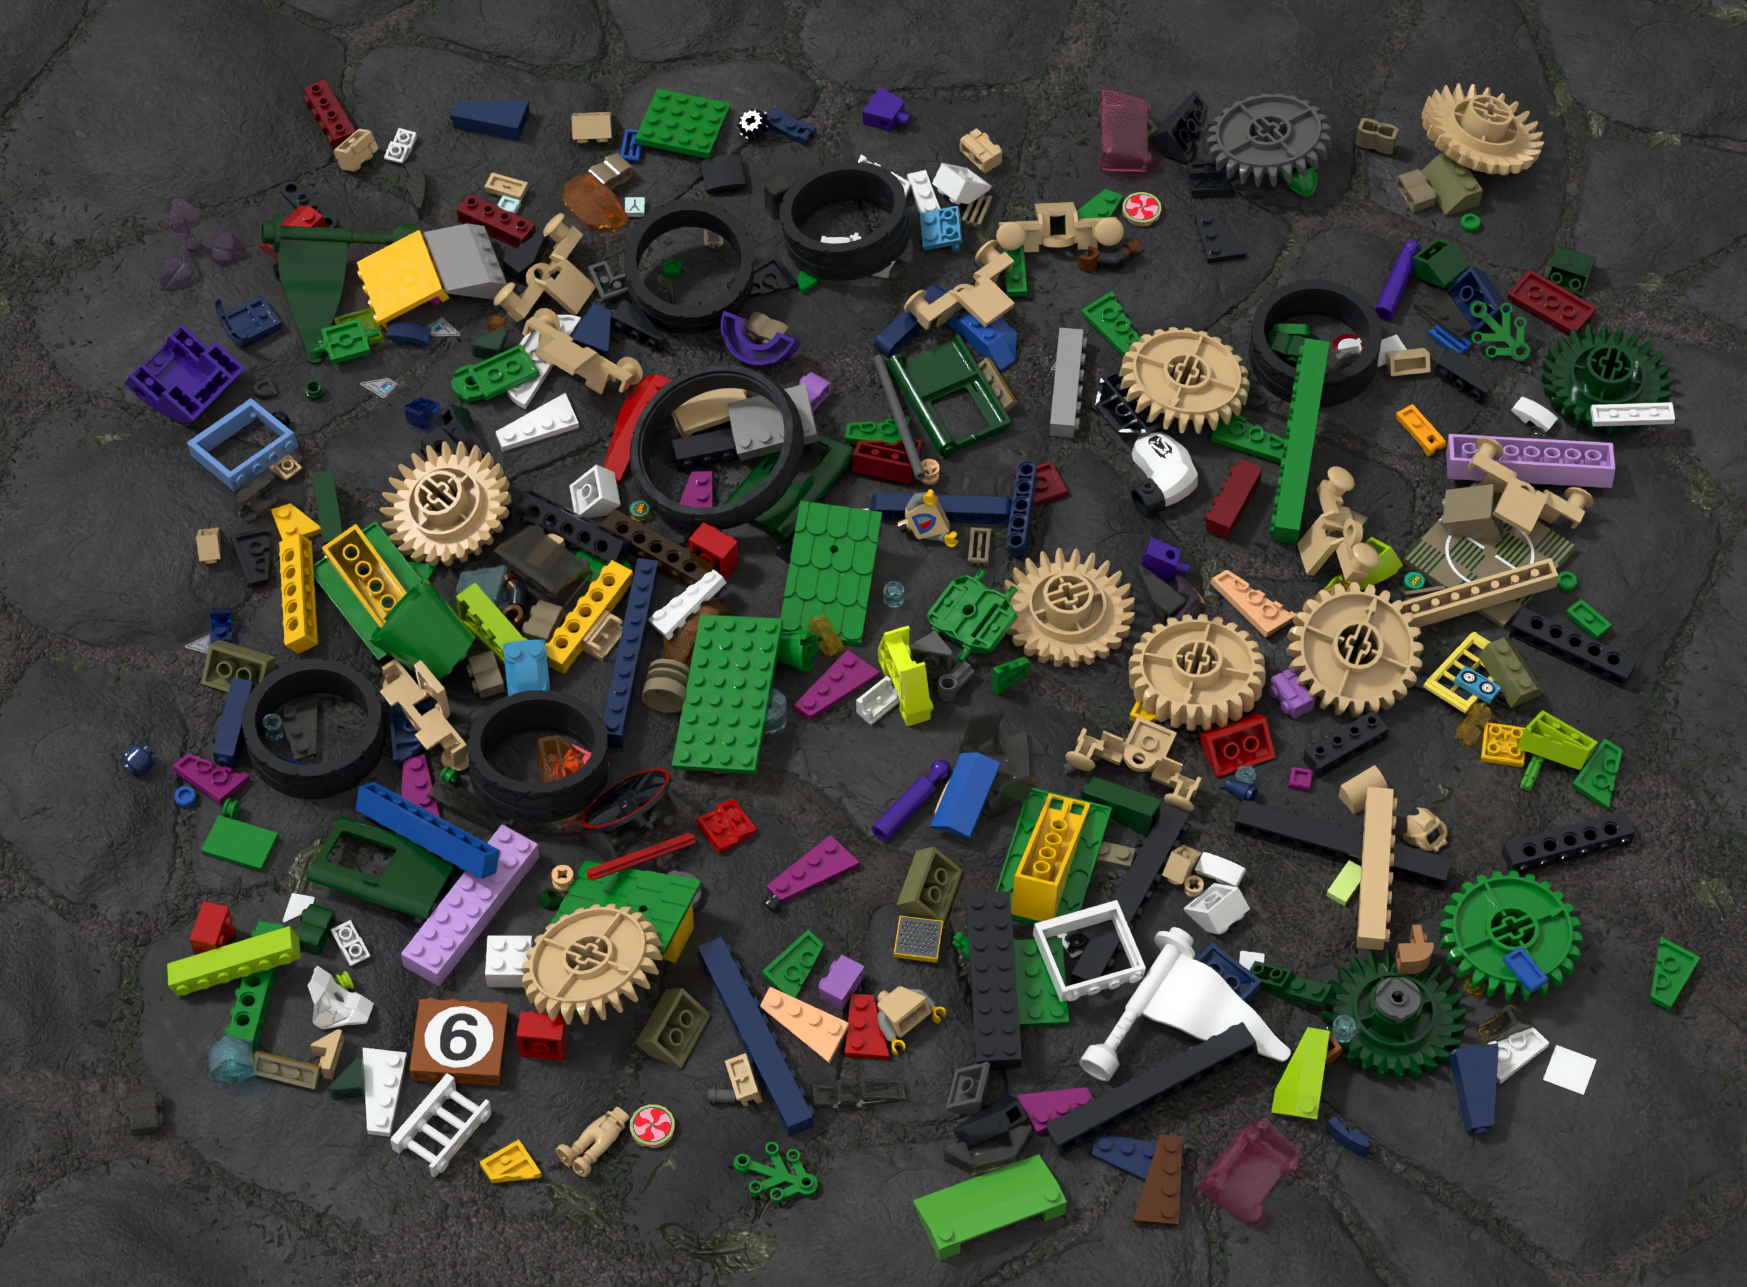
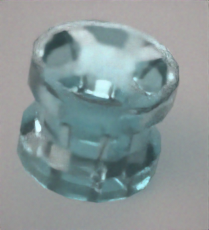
(891, 589)
(1346, 1023)

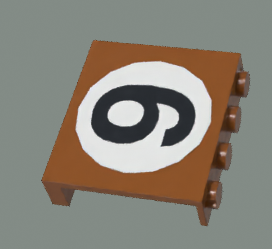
(459, 1041)

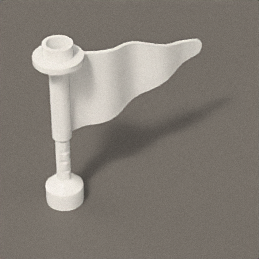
(1185, 997)

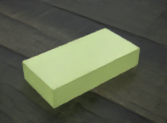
(1345, 883)

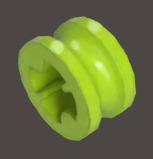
(344, 981)

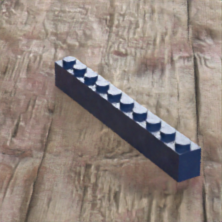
(630, 651)
(755, 1036)

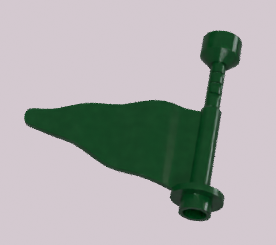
(314, 271)

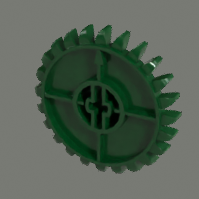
(1576, 376)
(1386, 1044)

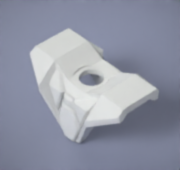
(334, 1004)

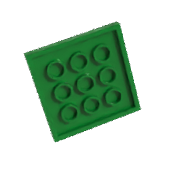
(682, 123)
(1035, 990)

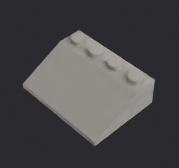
(465, 261)
(760, 425)

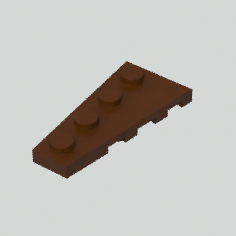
(1161, 1191)

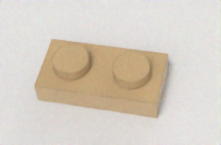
(506, 186)

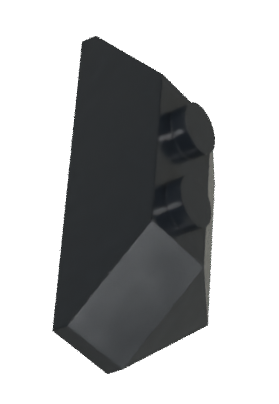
(1118, 412)

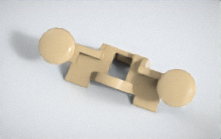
(1081, 231)
(568, 289)
(982, 301)
(560, 350)
(1520, 502)
(1316, 547)
(433, 725)
(1145, 743)

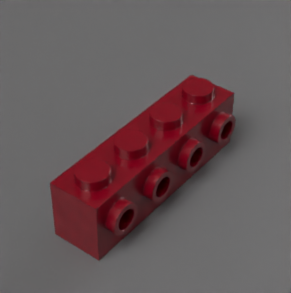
(328, 113)
(497, 222)
(1233, 499)

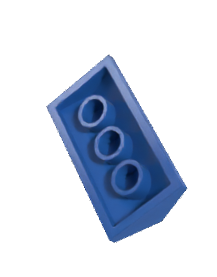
(966, 794)

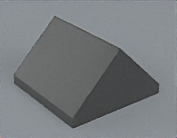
(933, 653)
(969, 1089)

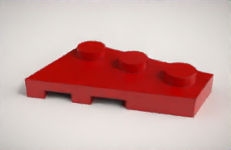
(863, 1035)

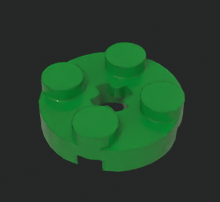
(461, 388)

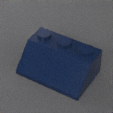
(1473, 287)

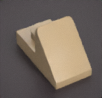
(329, 1050)

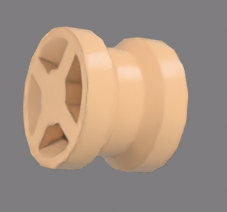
(933, 468)
(562, 884)

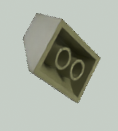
(1453, 184)
(233, 661)
(1510, 672)
(929, 885)
(673, 1027)

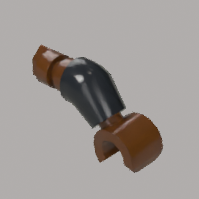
(1108, 258)
(518, 598)

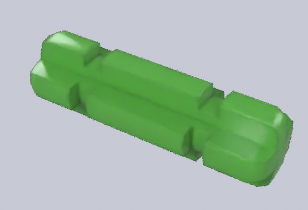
(1531, 772)

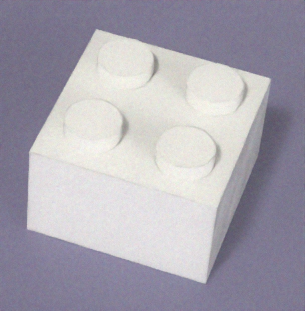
(505, 960)

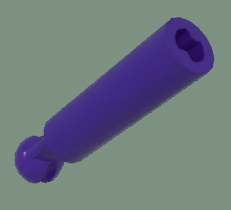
(1397, 281)
(910, 801)

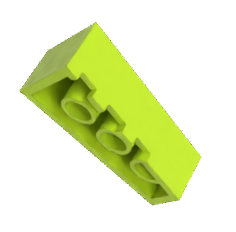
(486, 620)

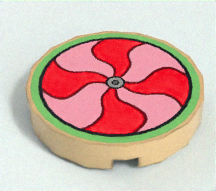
(1141, 209)
(652, 1126)

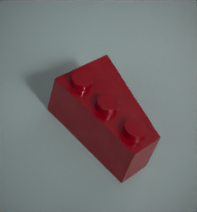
(884, 460)

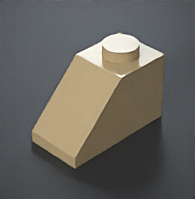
(209, 545)
(1181, 864)

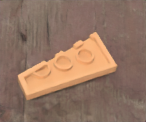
(1252, 604)
(809, 1024)

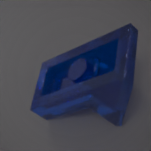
(419, 411)
(221, 624)

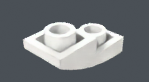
(401, 146)
(1530, 410)
(1221, 869)
(350, 943)

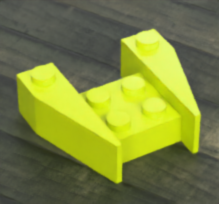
(906, 675)

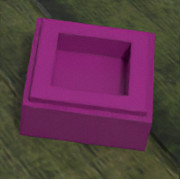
(1300, 779)

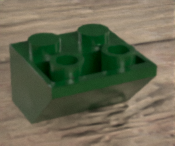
(1439, 263)
(1571, 269)

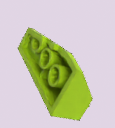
(1387, 566)
(1301, 1083)

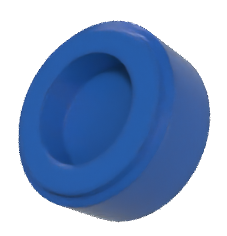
(185, 797)

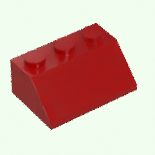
(302, 216)
(1237, 744)

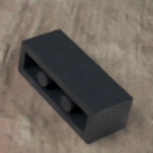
(704, 449)

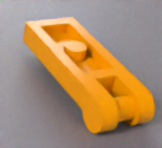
(1420, 429)

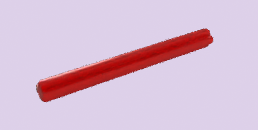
(640, 856)

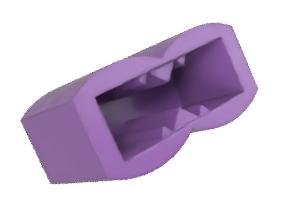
(817, 389)

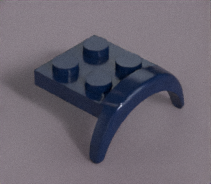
(248, 321)

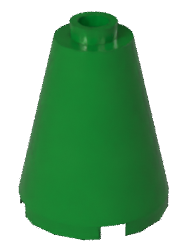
(797, 649)

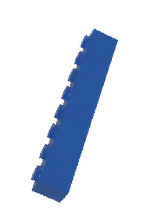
(427, 830)

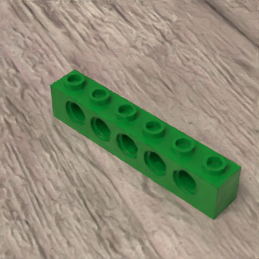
(259, 995)

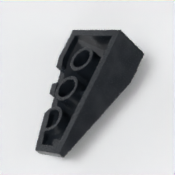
(1180, 130)

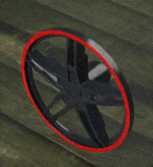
(627, 803)

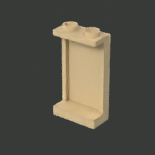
(706, 410)

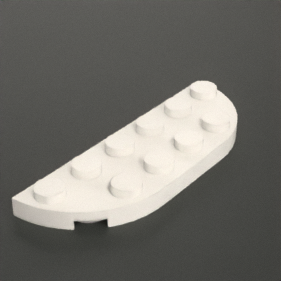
(524, 393)

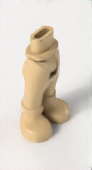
(602, 1132)

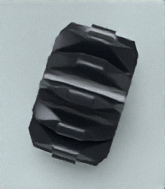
(754, 124)

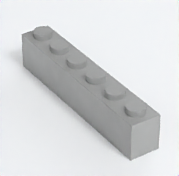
(1066, 382)

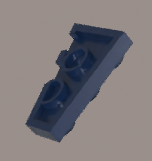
(1125, 1153)

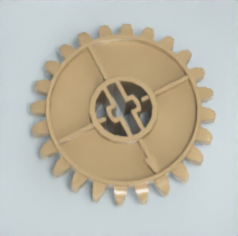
(1481, 131)
(1167, 359)
(452, 529)
(1069, 609)
(590, 961)

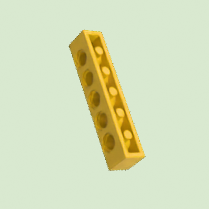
(298, 593)
(609, 595)

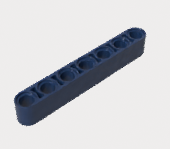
(956, 507)

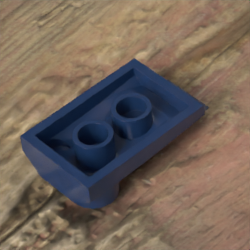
(1238, 977)

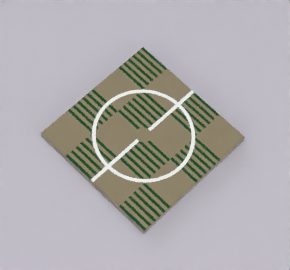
(1460, 560)

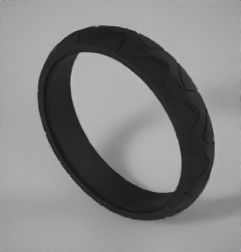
(687, 387)

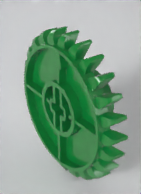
(1502, 916)

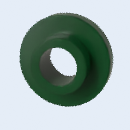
(314, 390)

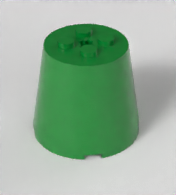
(425, 630)

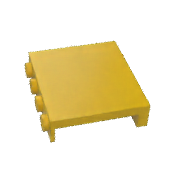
(400, 278)

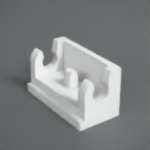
(877, 701)

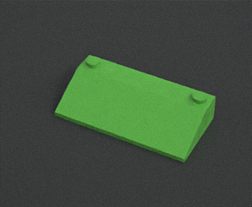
(989, 1204)

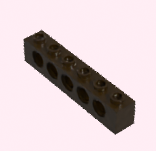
(668, 550)

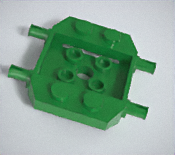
(965, 593)

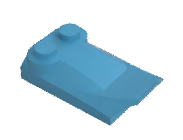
(526, 666)

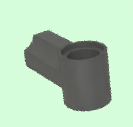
(951, 683)

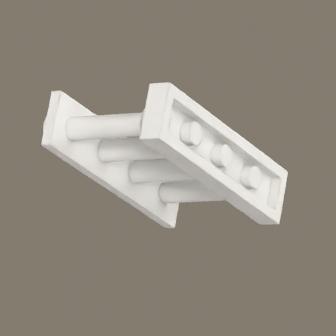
(433, 1106)

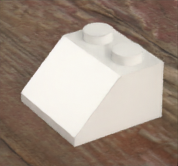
(959, 184)
(595, 493)
(1217, 908)

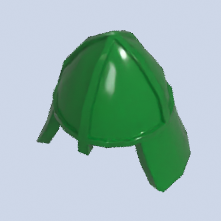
(1302, 185)

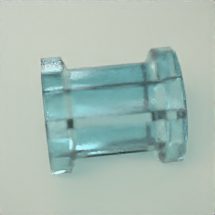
(276, 723)

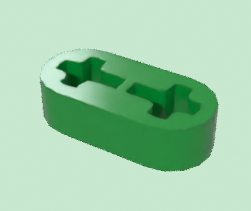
(1293, 329)

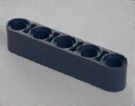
(904, 327)
(1022, 500)

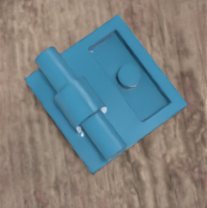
(941, 228)

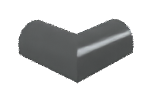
(607, 285)

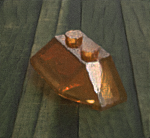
(593, 202)
(682, 644)
(557, 760)

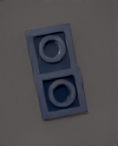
(403, 331)
(1352, 1141)

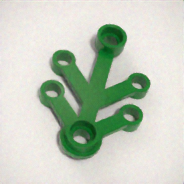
(1501, 333)
(778, 1175)

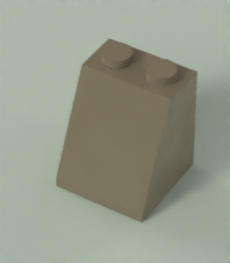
(1470, 513)

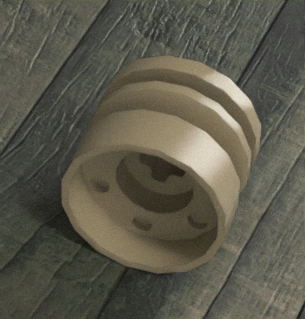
(666, 685)

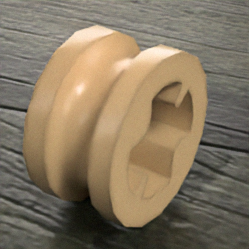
(1193, 893)

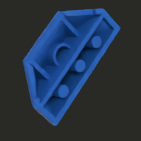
(994, 341)

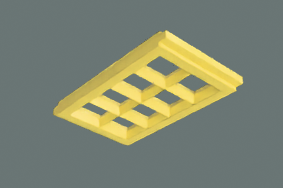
(1433, 686)

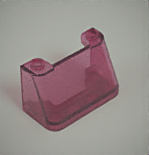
(1123, 131)
(1249, 1169)

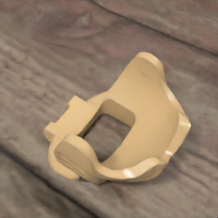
(1422, 825)

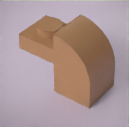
(1416, 955)

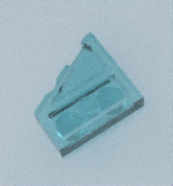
(487, 579)

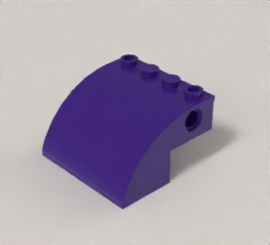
(184, 376)

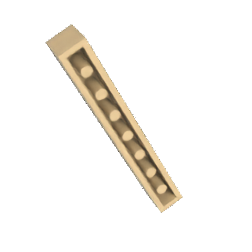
(1481, 593)
(1375, 868)

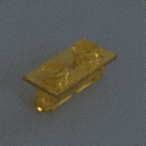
(831, 641)
(1467, 730)

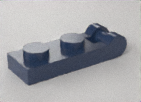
(790, 126)

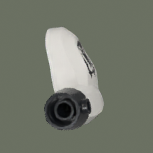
(1168, 472)

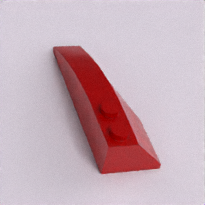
(619, 450)

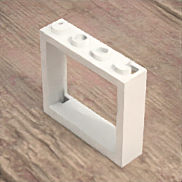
(1080, 920)

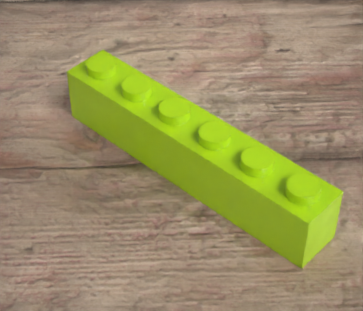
(233, 961)

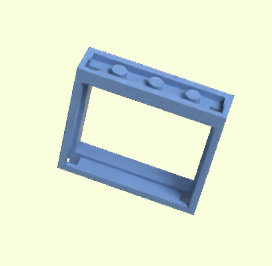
(228, 426)

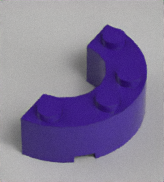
(741, 346)

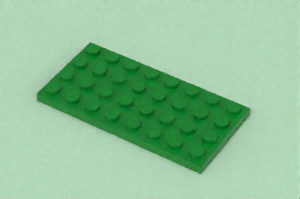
(727, 694)

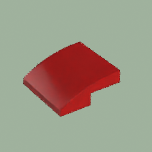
(726, 826)

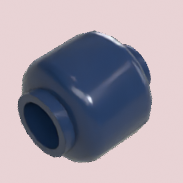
(138, 759)

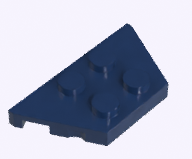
(403, 736)

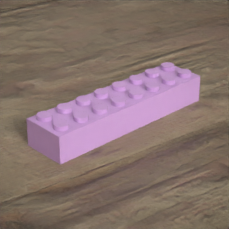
(1538, 460)
(468, 909)

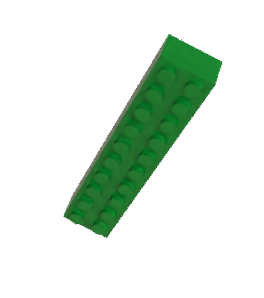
(1299, 441)

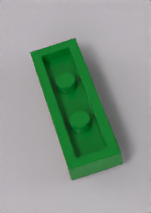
(1016, 277)

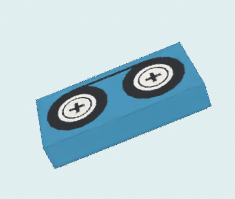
(1477, 684)

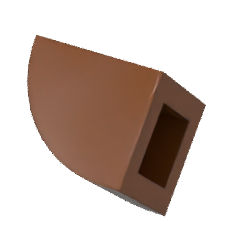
(1333, 1050)

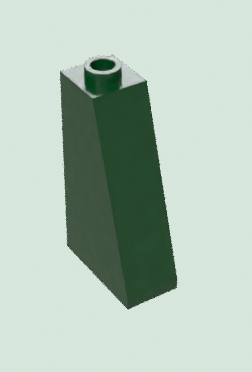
(327, 505)
(1128, 806)

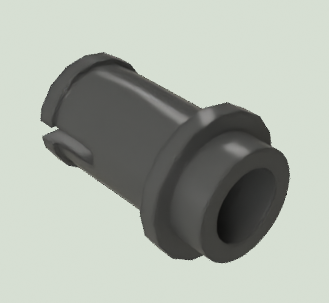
(721, 1095)

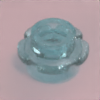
(1246, 778)

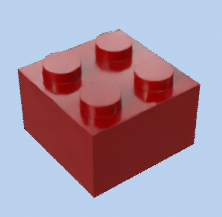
(715, 548)
(212, 928)
(541, 1036)

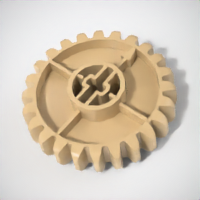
(1226, 667)
(1327, 668)

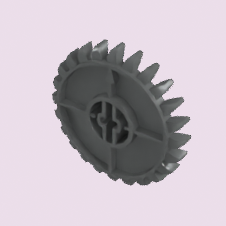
(1269, 137)

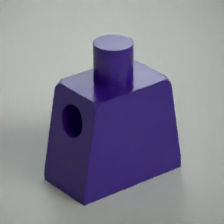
(885, 111)
(1163, 560)

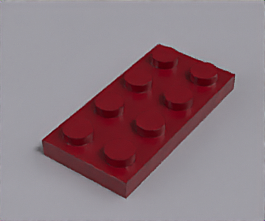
(1551, 302)

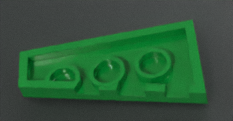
(1111, 323)
(1248, 438)

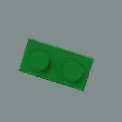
(1588, 619)

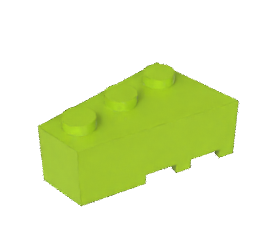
(1557, 741)

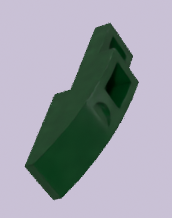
(1291, 988)

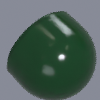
(548, 903)

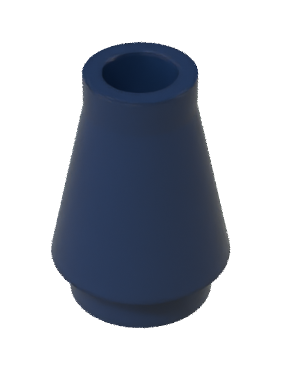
(1241, 789)

